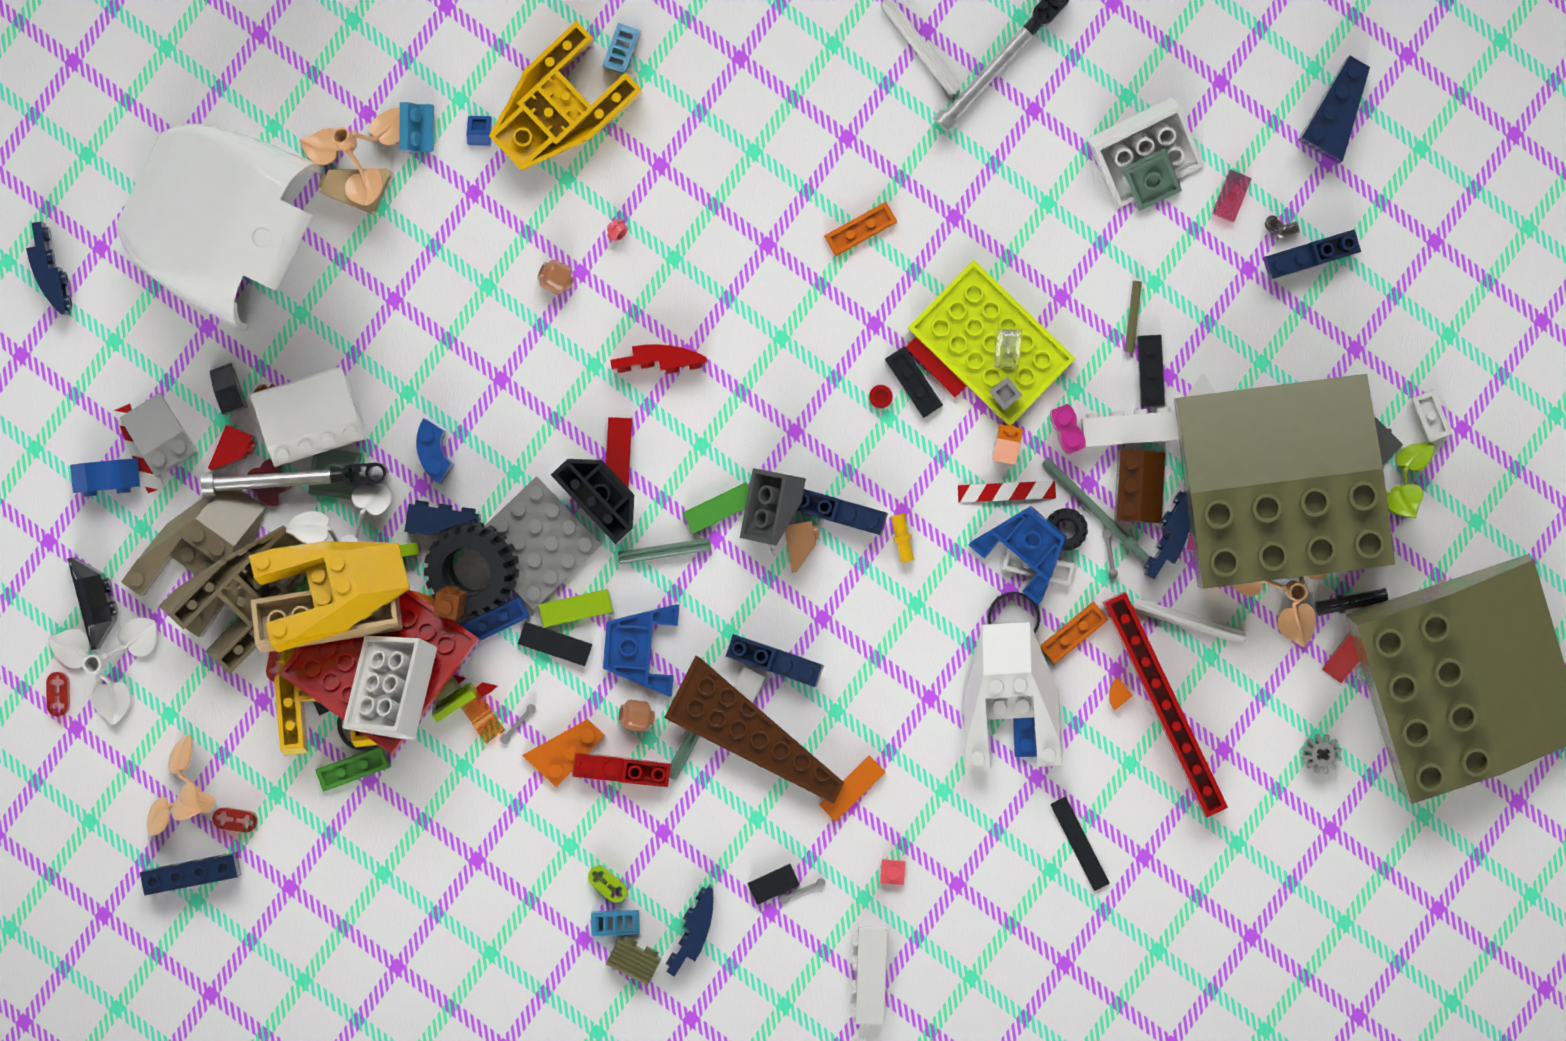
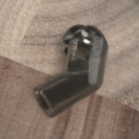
(1279, 229)

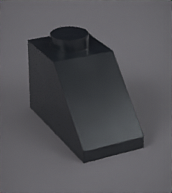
(227, 389)

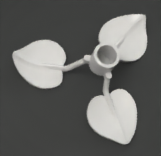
(313, 525)
(71, 650)

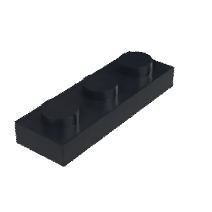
(1150, 370)

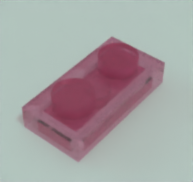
(1231, 196)

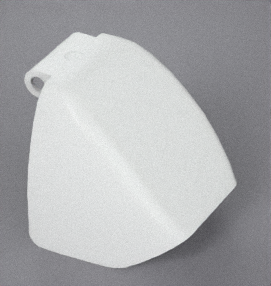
(214, 214)

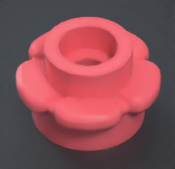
(617, 230)

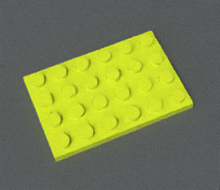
(962, 330)

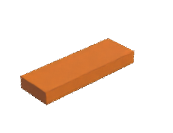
(860, 229)
(1073, 633)
(854, 787)

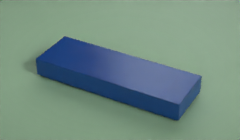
(497, 619)

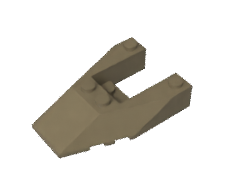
(198, 540)
(235, 585)

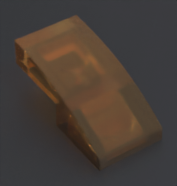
(483, 718)

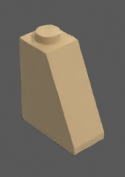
(334, 186)

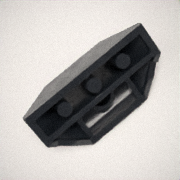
(598, 494)
(94, 601)

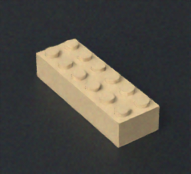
(268, 609)

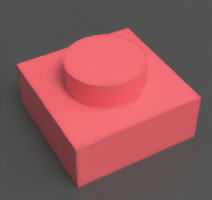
(892, 872)

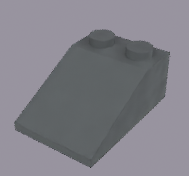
(770, 505)

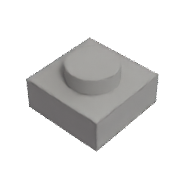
(1005, 393)

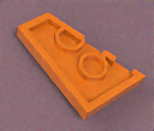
(556, 756)

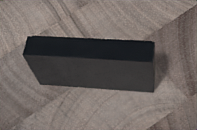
(773, 883)

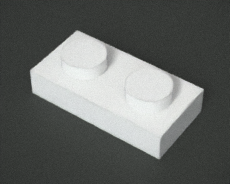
(1431, 416)

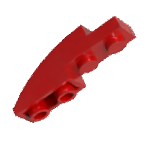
(668, 356)
(621, 769)

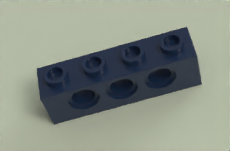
(190, 873)

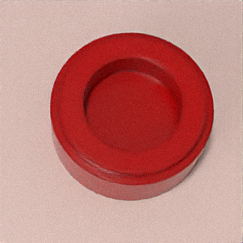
(880, 396)

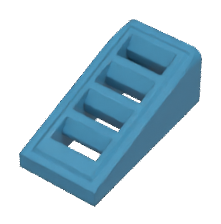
(621, 69)
(595, 931)

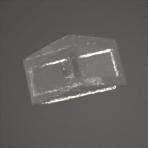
(1007, 348)

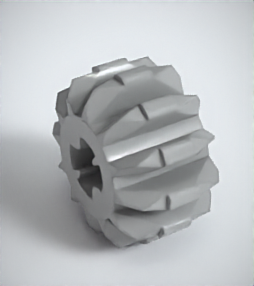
(1321, 744)

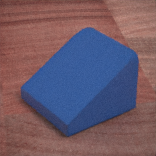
(479, 130)

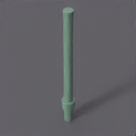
(1128, 542)

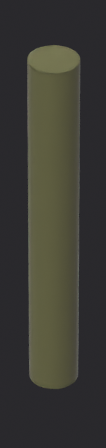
(1133, 316)

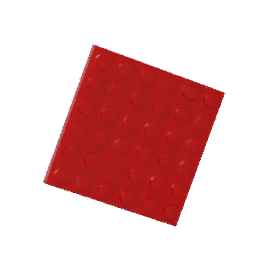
(329, 668)

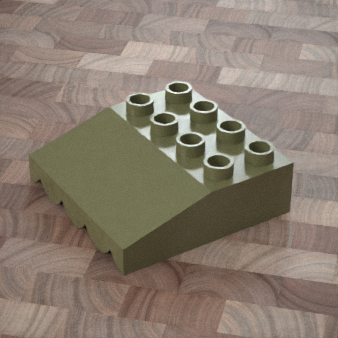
(1284, 481)
(1464, 678)

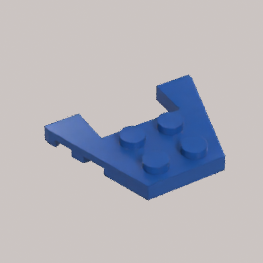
(1033, 541)
(629, 647)

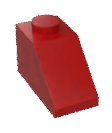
(232, 447)

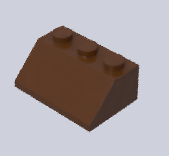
(1139, 486)

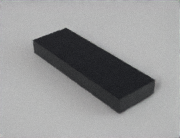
(913, 382)
(555, 643)

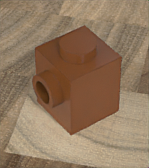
(450, 603)

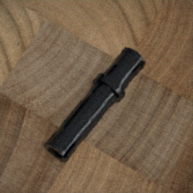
(1325, 606)

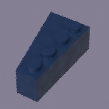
(1335, 115)

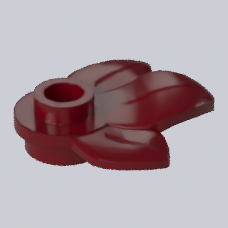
(268, 495)

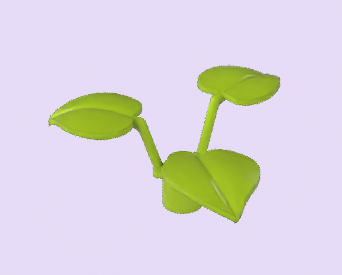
(1407, 498)

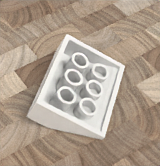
(1141, 136)
(308, 416)
(390, 686)

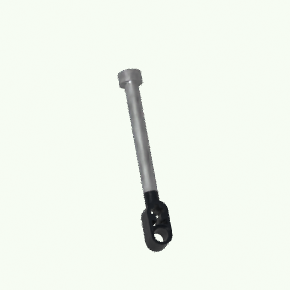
(947, 119)
(211, 484)

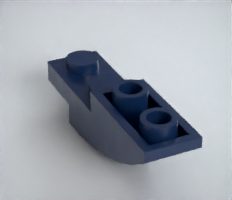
(1312, 254)
(49, 278)
(843, 512)
(1177, 526)
(774, 660)
(698, 922)

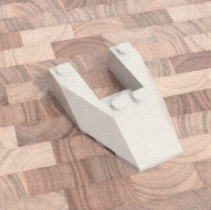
(1008, 683)

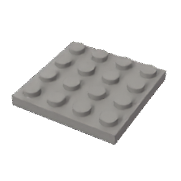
(545, 539)

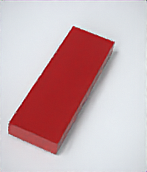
(936, 367)
(619, 447)

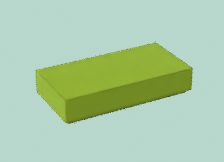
(453, 702)

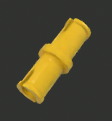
(902, 537)

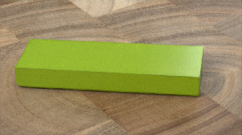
(575, 608)

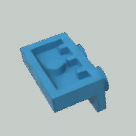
(416, 127)

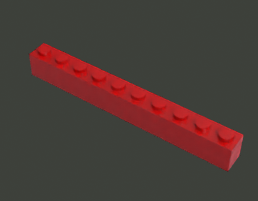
(1165, 704)

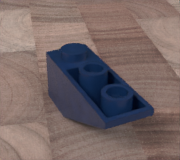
(432, 520)

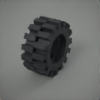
(1079, 523)

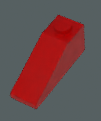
(1342, 660)

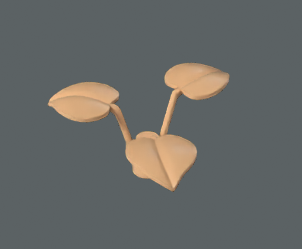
(323, 145)
(1294, 622)
(190, 799)

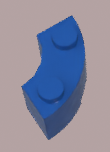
(431, 452)
(105, 475)

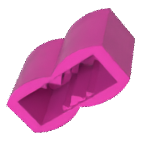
(1065, 422)

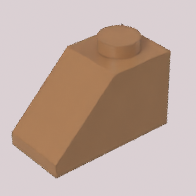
(800, 542)

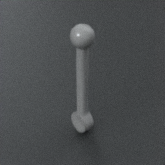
(1107, 534)
(505, 738)
(784, 897)

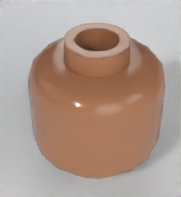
(555, 277)
(636, 715)

